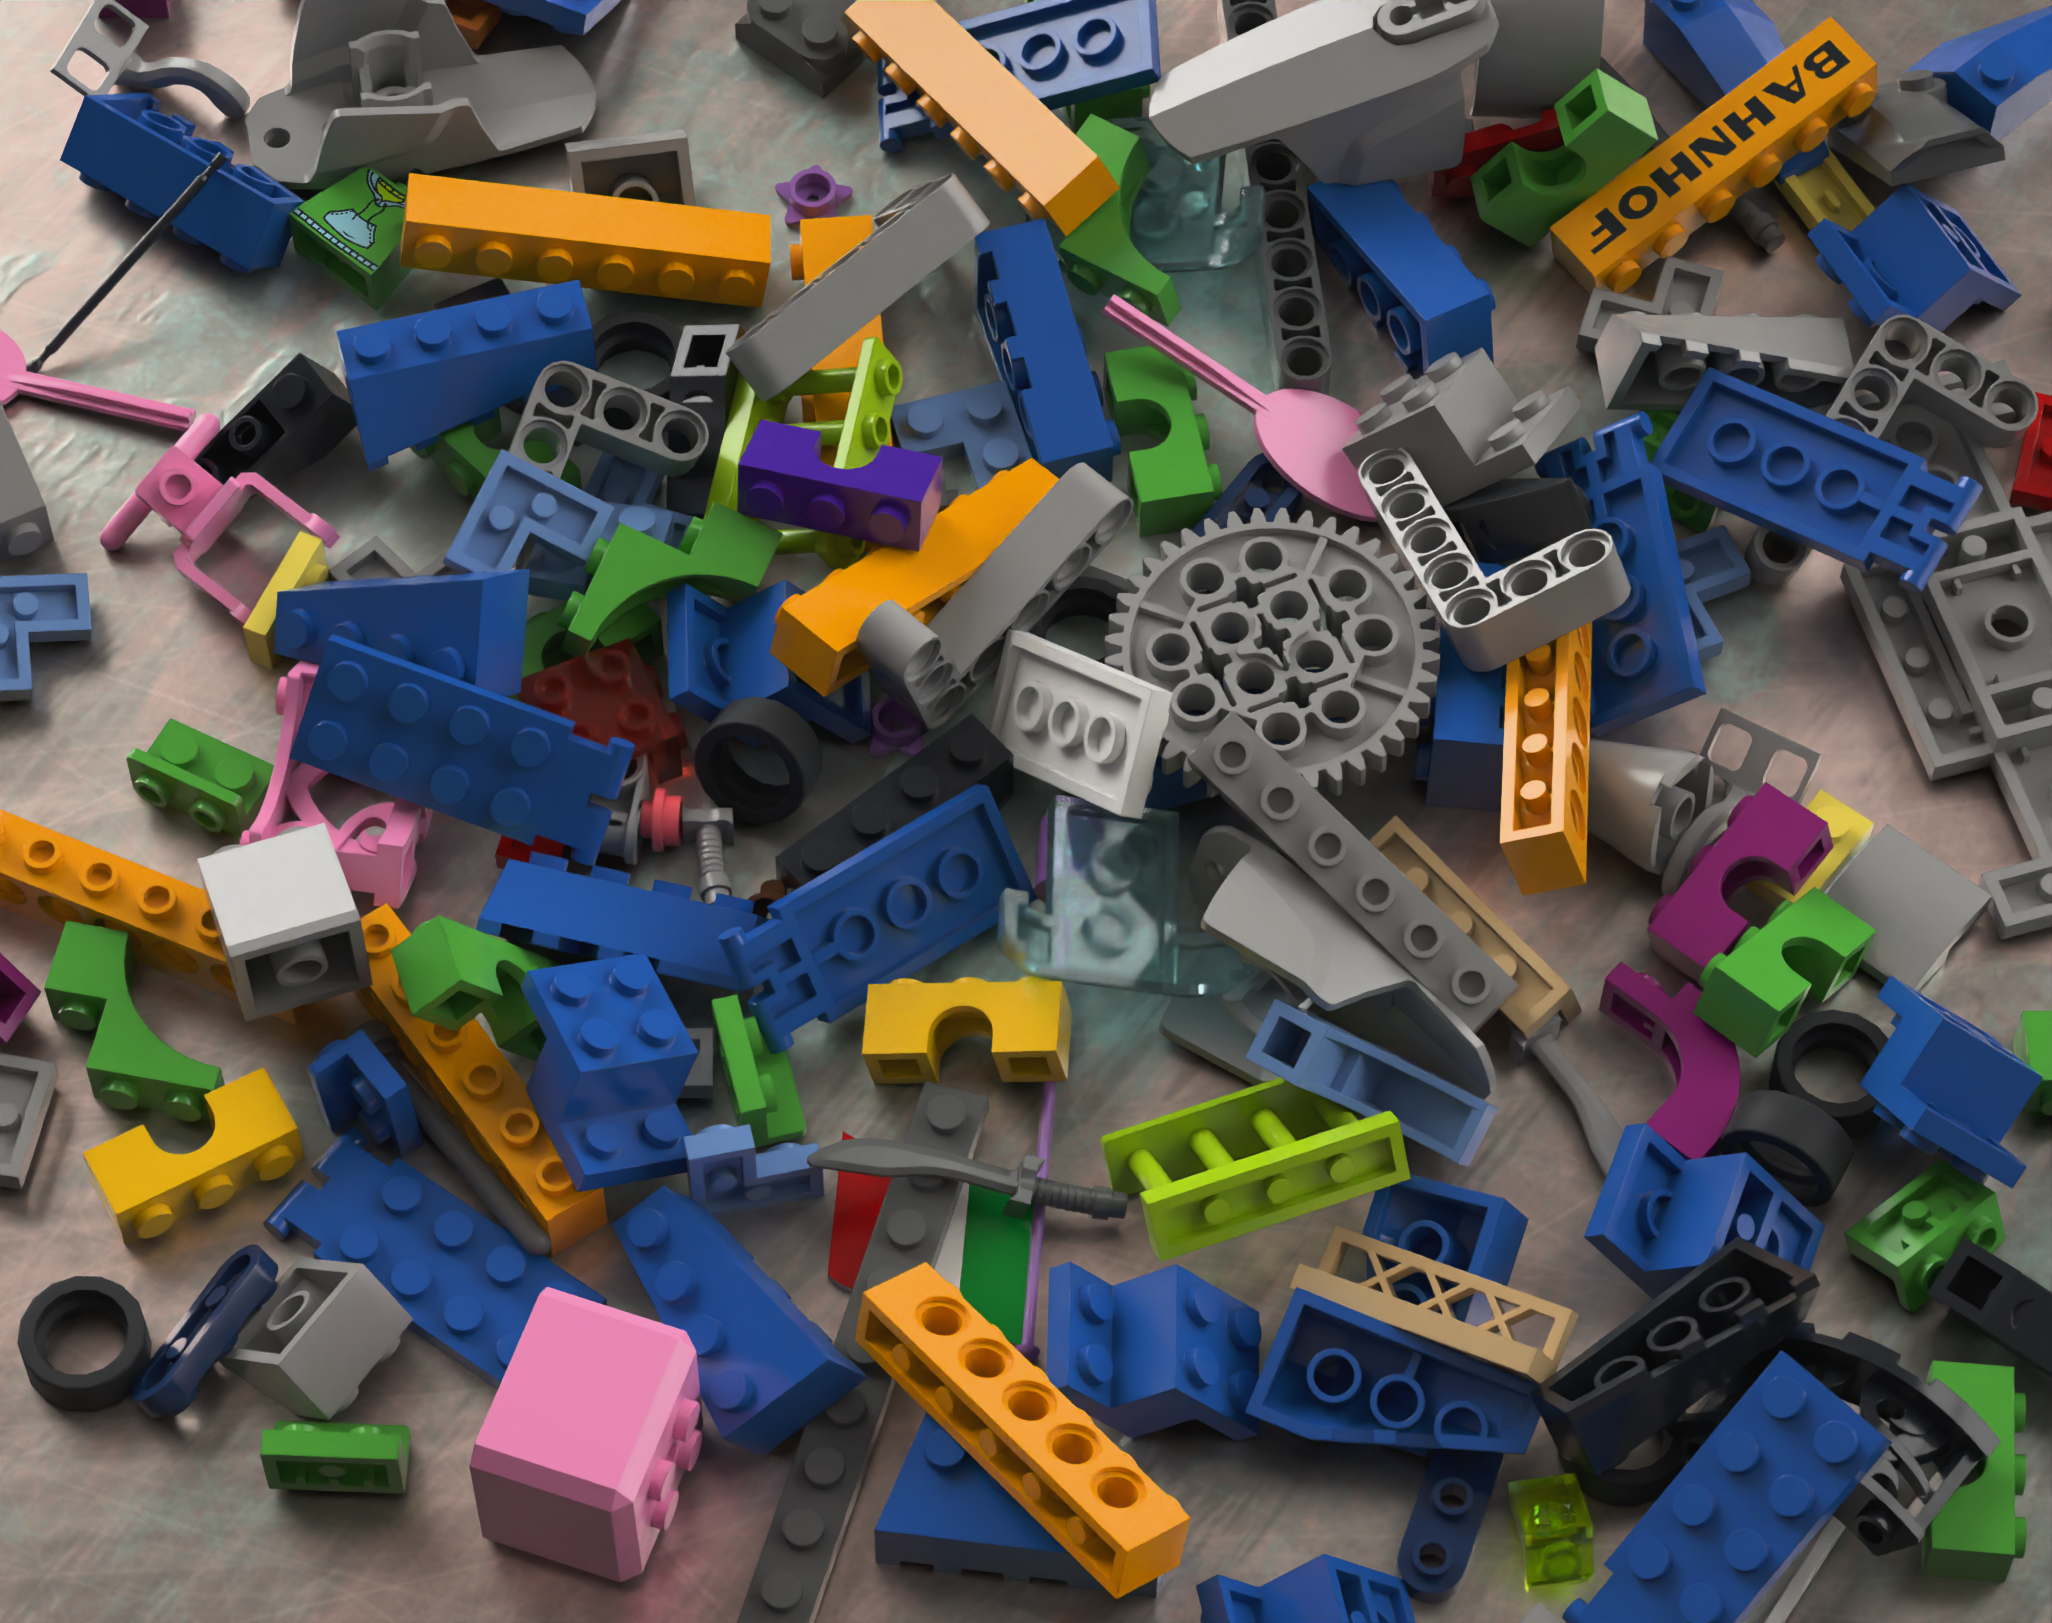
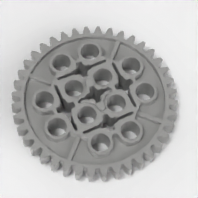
(1310, 569)

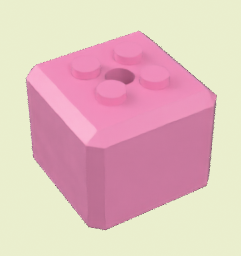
(588, 1436)

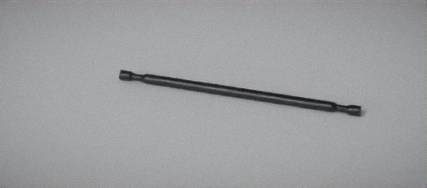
(127, 263)

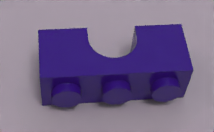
(880, 502)

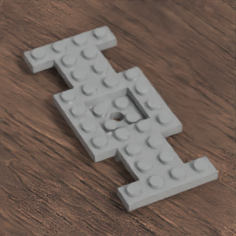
(1989, 573)

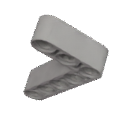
(911, 241)
(1918, 382)
(586, 424)
(1499, 614)
(942, 664)

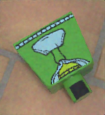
(356, 233)

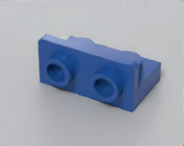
(358, 1081)

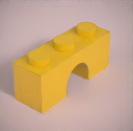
(916, 1022)
(153, 1188)

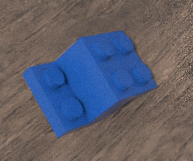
(1912, 261)
(725, 657)
(610, 1070)
(1949, 1085)
(1673, 1213)
(1153, 1350)
(1312, 1593)

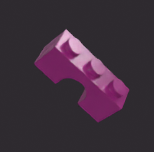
(1764, 841)

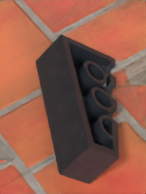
(937, 773)
(1673, 1353)

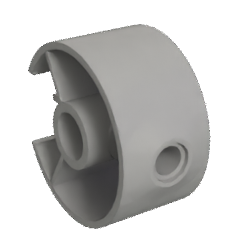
(1537, 56)

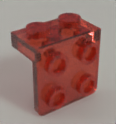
(612, 697)

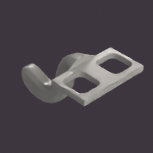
(126, 67)
(1738, 784)

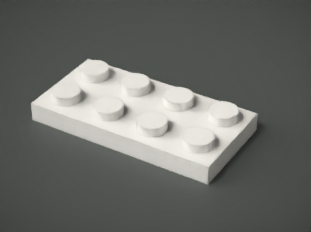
(1078, 722)

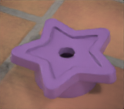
(807, 184)
(887, 740)

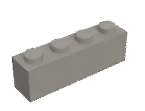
(1661, 358)

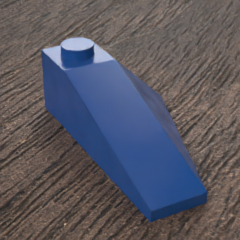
(1715, 49)
(1997, 72)
(1451, 1227)
(1375, 1384)

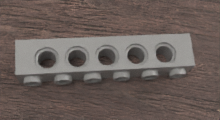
(1350, 870)

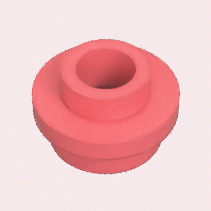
(662, 820)

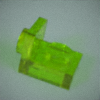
(1553, 1529)

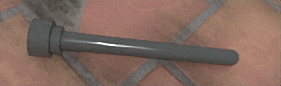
(459, 1150)

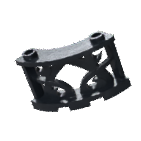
(1923, 1427)

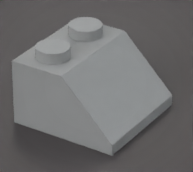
(634, 167)
(318, 1336)

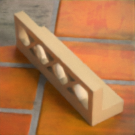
(1540, 988)
(1424, 1321)

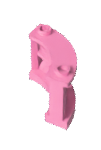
(374, 863)

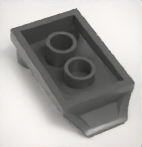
(803, 39)
(1913, 133)

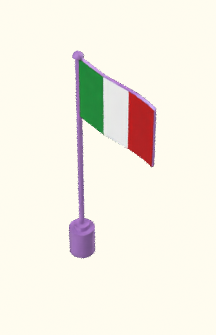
(984, 1253)

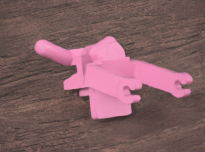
(201, 509)

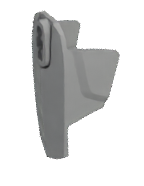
(1340, 82)
(406, 92)
(1312, 958)

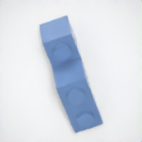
(1371, 1080)

